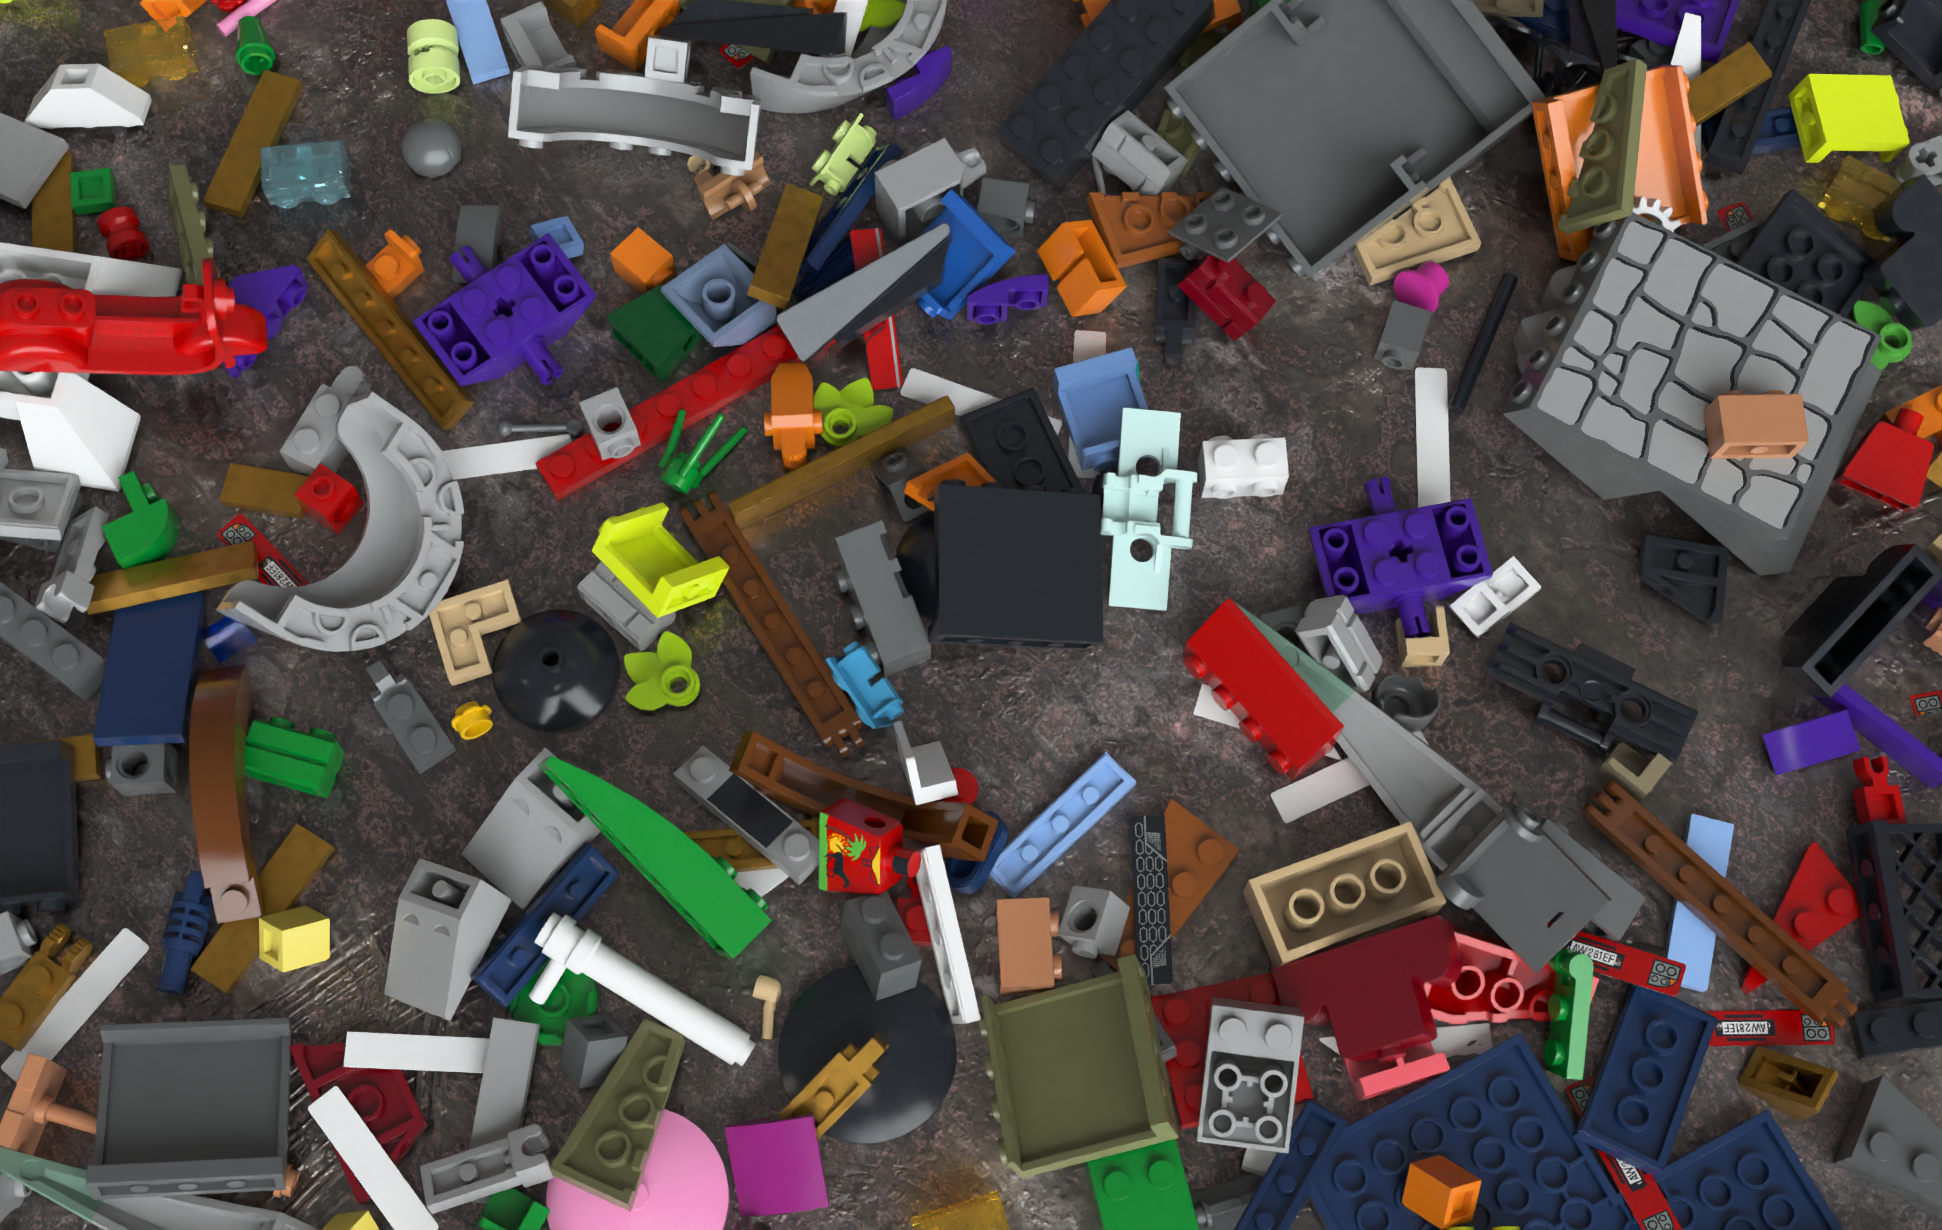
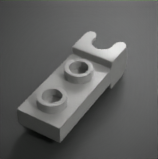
(74, 567)
(487, 1169)

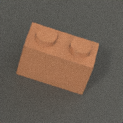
(1755, 425)
(1025, 945)

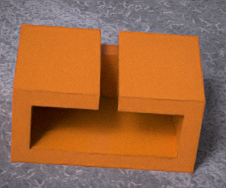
(1082, 266)

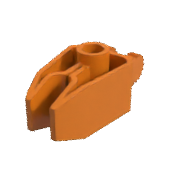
(792, 414)

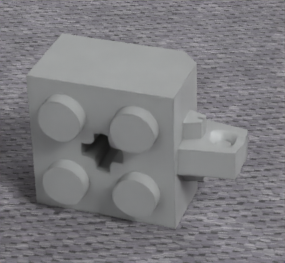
(912, 188)

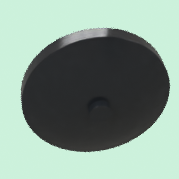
(913, 1069)

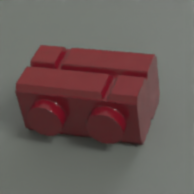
(1227, 294)

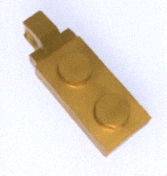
(838, 1084)

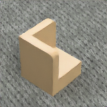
(1425, 650)

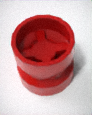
(122, 233)

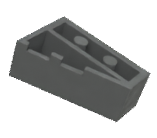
(880, 599)
(1626, 900)
(1894, 1145)

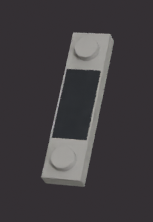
(750, 814)

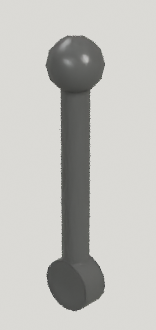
(573, 427)

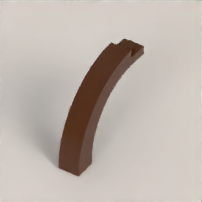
(810, 788)
(218, 792)

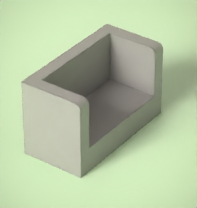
(534, 39)

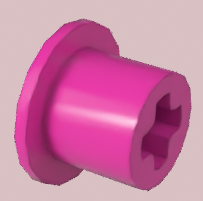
(1421, 286)

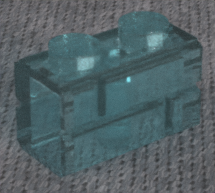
(305, 173)

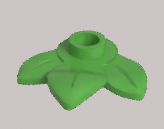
(1879, 321)

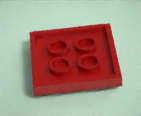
(1186, 1023)

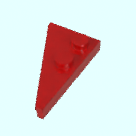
(1813, 906)

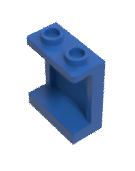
(971, 258)

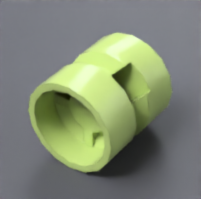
(433, 56)

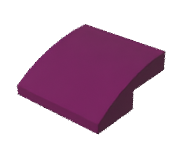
(777, 1165)

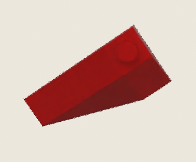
(1492, 984)

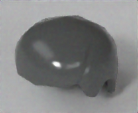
(431, 147)
(1407, 700)

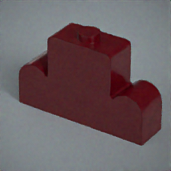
(1375, 988)

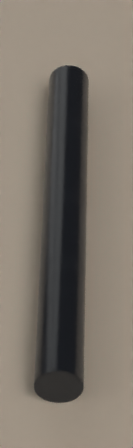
(1482, 344)

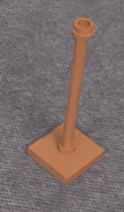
(35, 1104)

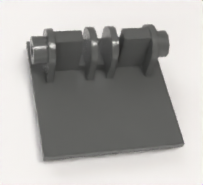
(1223, 225)

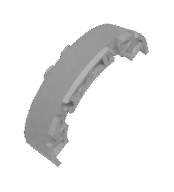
(880, 58)
(636, 111)
(403, 554)

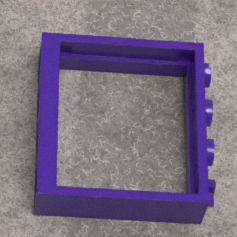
(1886, 733)

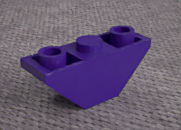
(273, 294)

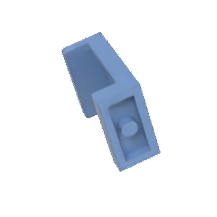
(1092, 404)

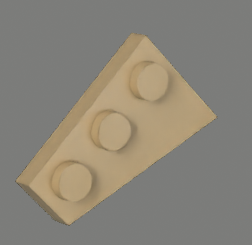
(1431, 230)

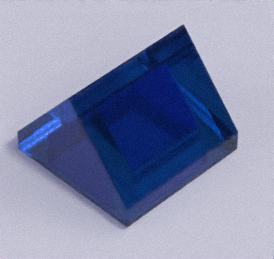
(227, 638)

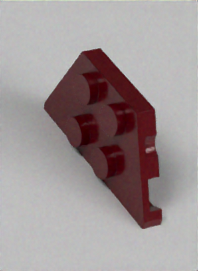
(378, 1096)

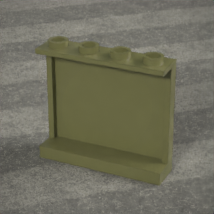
(1077, 1072)

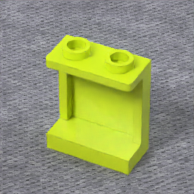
(1848, 115)
(654, 563)

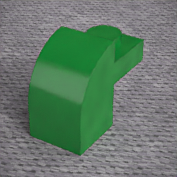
(148, 531)

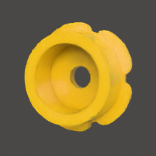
(472, 720)

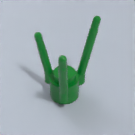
(681, 471)

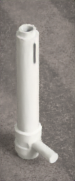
(586, 954)

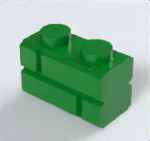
(292, 757)

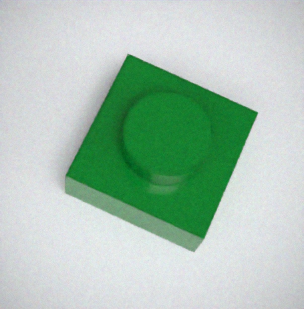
(93, 190)

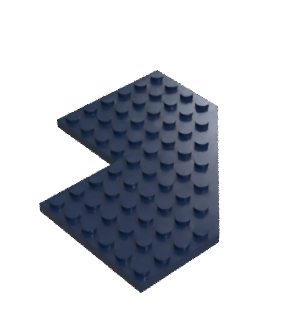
(1518, 1138)

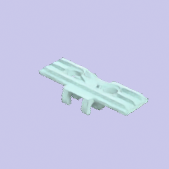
(1132, 508)

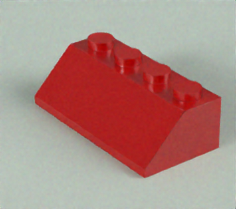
(1261, 691)

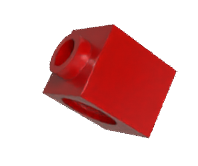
(329, 499)

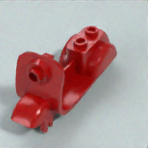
(73, 331)

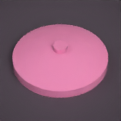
(679, 1190)

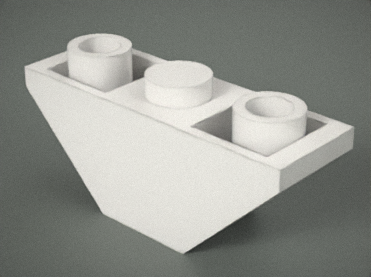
(88, 99)

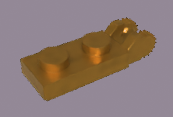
(40, 987)

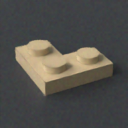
(463, 621)

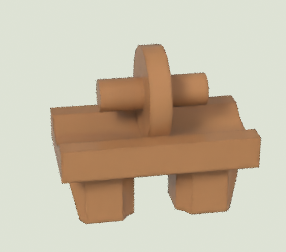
(726, 192)

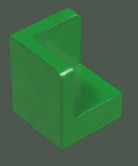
(512, 1212)

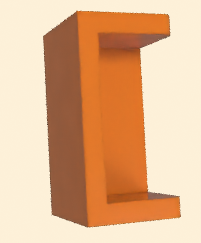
(629, 37)

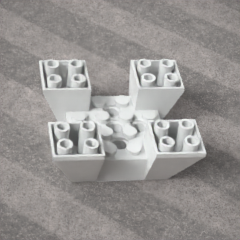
(63, 416)

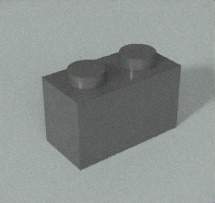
(880, 944)

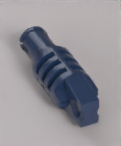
(184, 933)

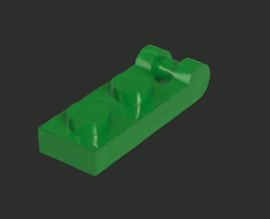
(1569, 1013)

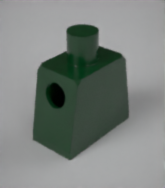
(654, 333)

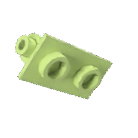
(833, 166)

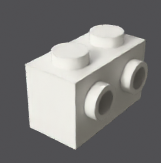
(1243, 467)

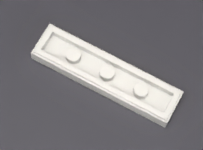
(946, 937)

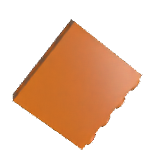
(1666, 156)

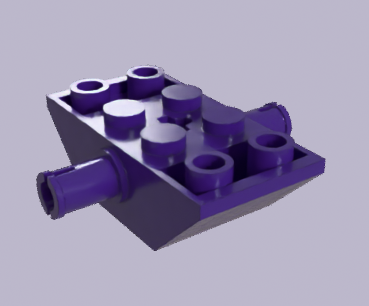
(472, 326)
(1435, 543)

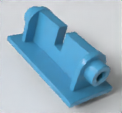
(874, 703)

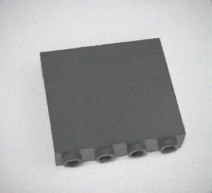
(192, 1107)

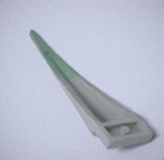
(1402, 769)
(69, 1189)

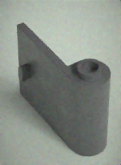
(1520, 883)

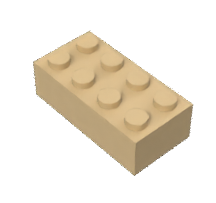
(1344, 895)

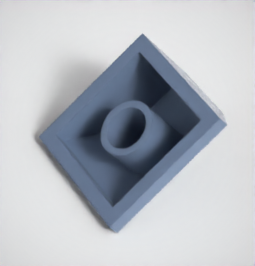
(717, 302)

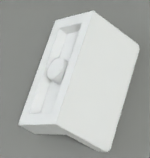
(925, 769)

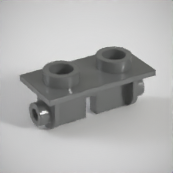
(1224, 1204)

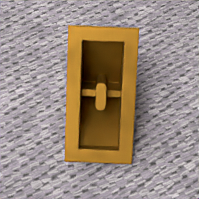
(1787, 1082)

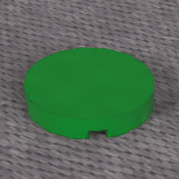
(571, 998)

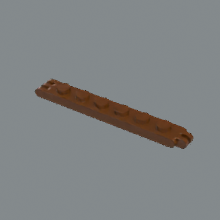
(775, 625)
(1720, 906)

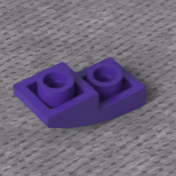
(928, 77)
(992, 301)
(1811, 742)

